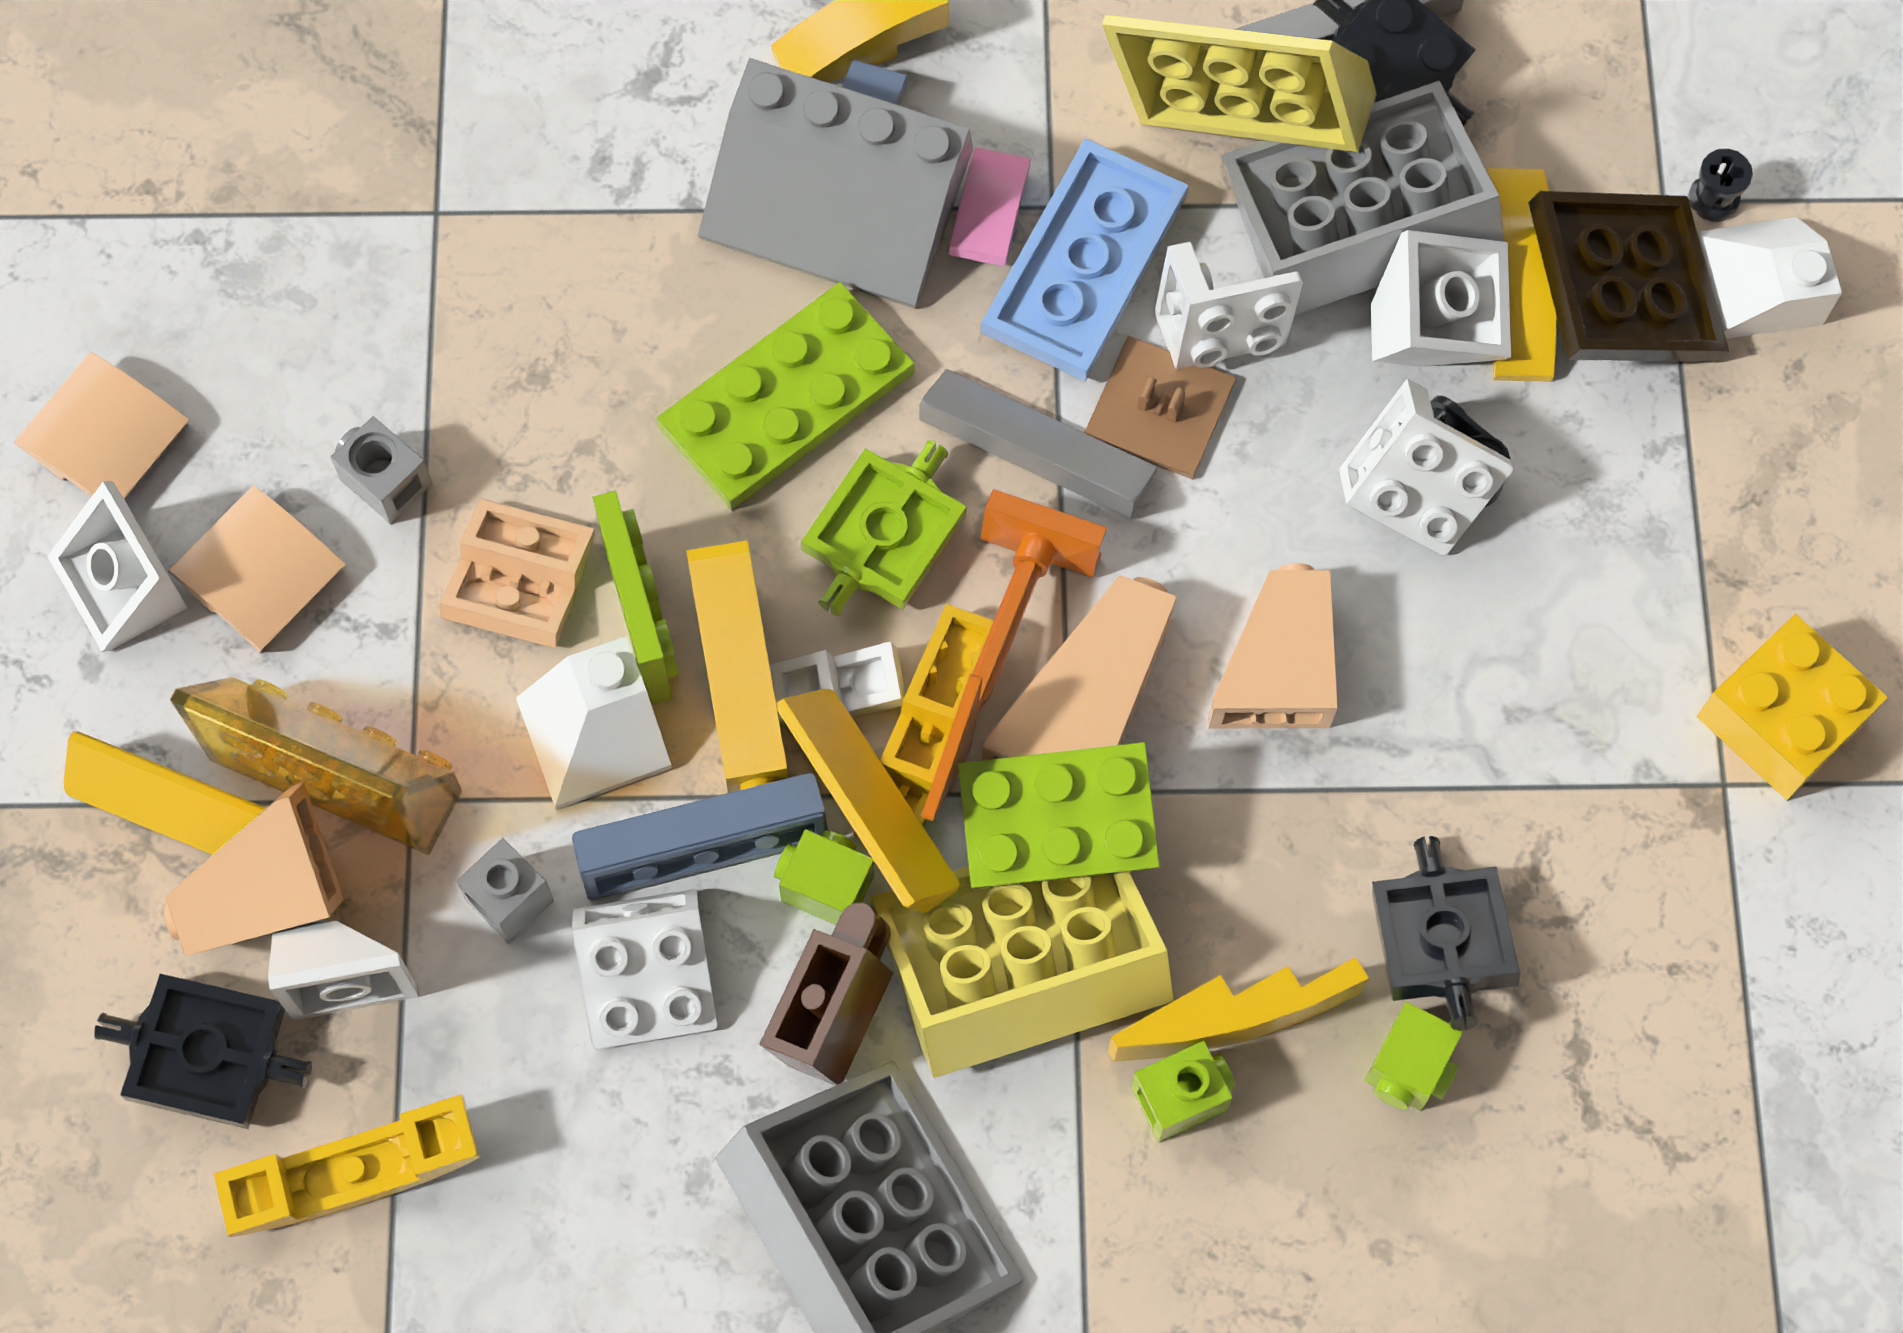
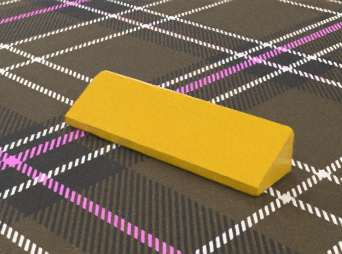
(153, 794)
(869, 799)

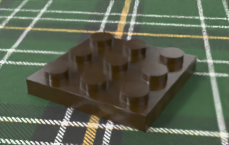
(1627, 277)

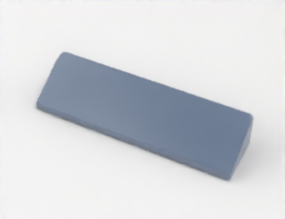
(698, 836)

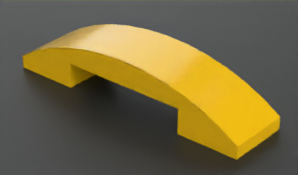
(1529, 292)
(347, 1171)

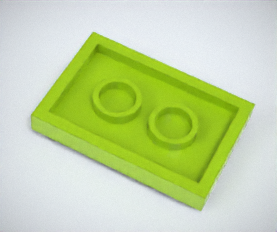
(637, 595)
(1058, 815)

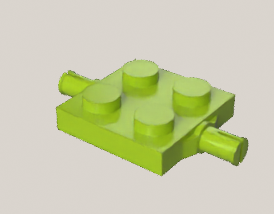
(883, 528)

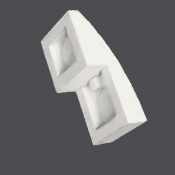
(862, 679)

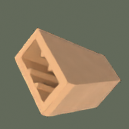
(1283, 658)
(258, 881)

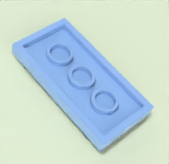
(1084, 259)

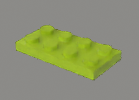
(785, 395)

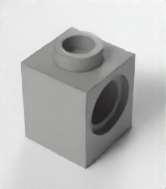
(389, 490)
(505, 890)

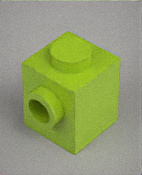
(823, 874)
(1414, 1060)
(1183, 1090)

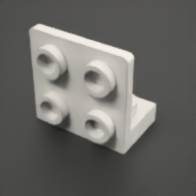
(1224, 322)
(1421, 473)
(644, 969)

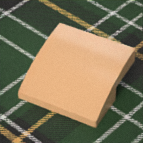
(101, 428)
(256, 568)
(517, 573)

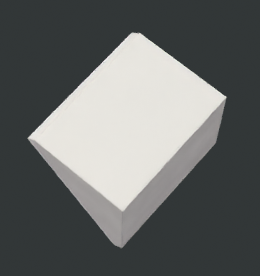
(113, 571)

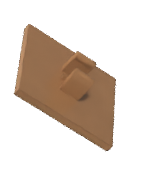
(1160, 410)

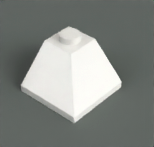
(1770, 276)
(1442, 302)
(593, 724)
(334, 970)

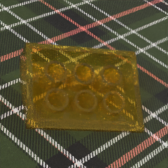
(343, 769)

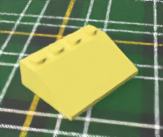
(1243, 82)
(1023, 964)

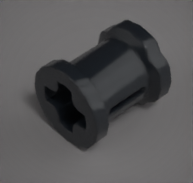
(1726, 185)

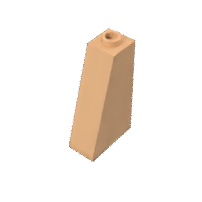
(1093, 679)

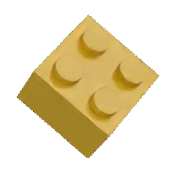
(1791, 706)

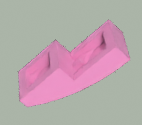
(989, 206)

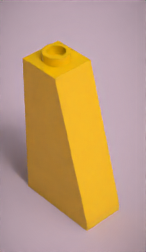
(737, 665)

